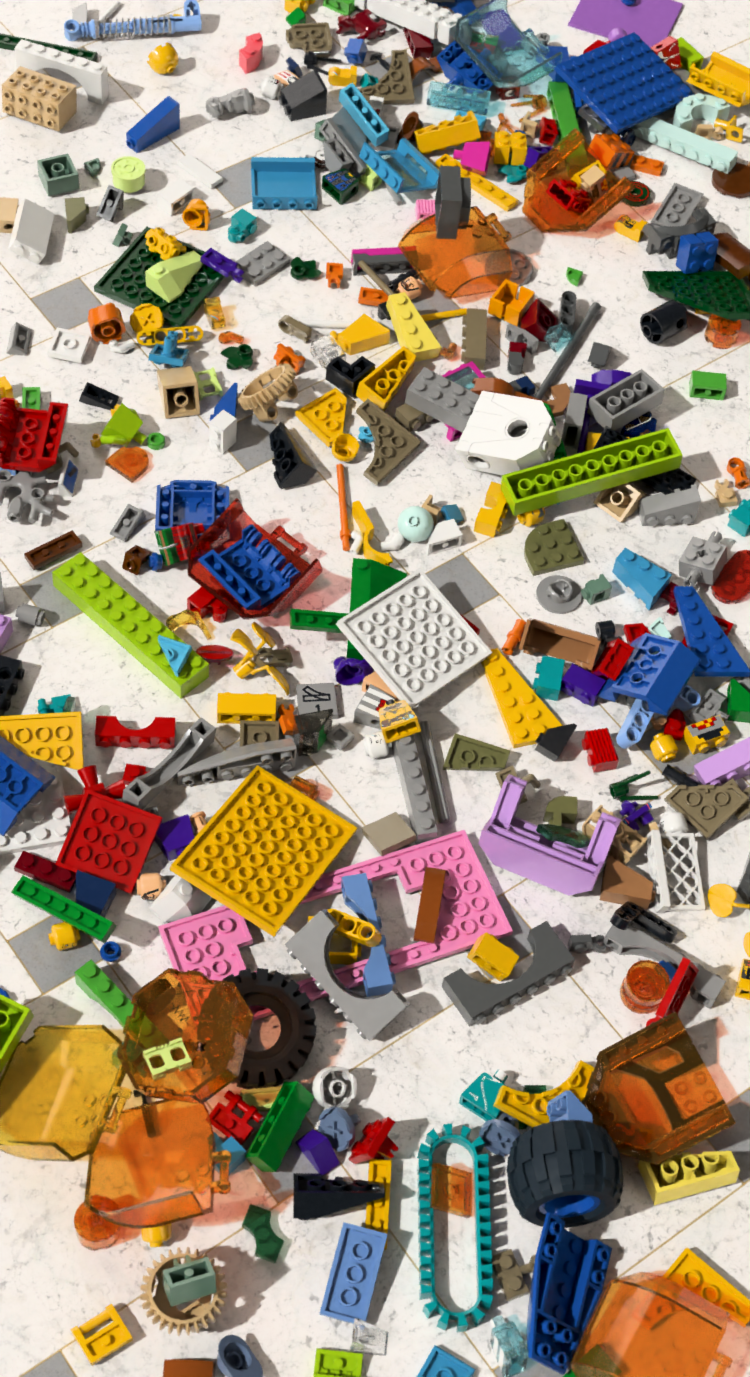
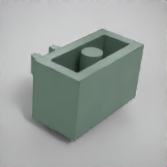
(189, 1280)

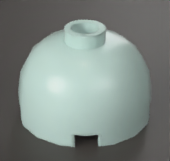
(415, 524)

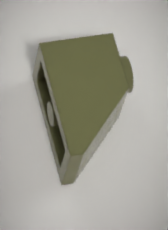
(75, 212)

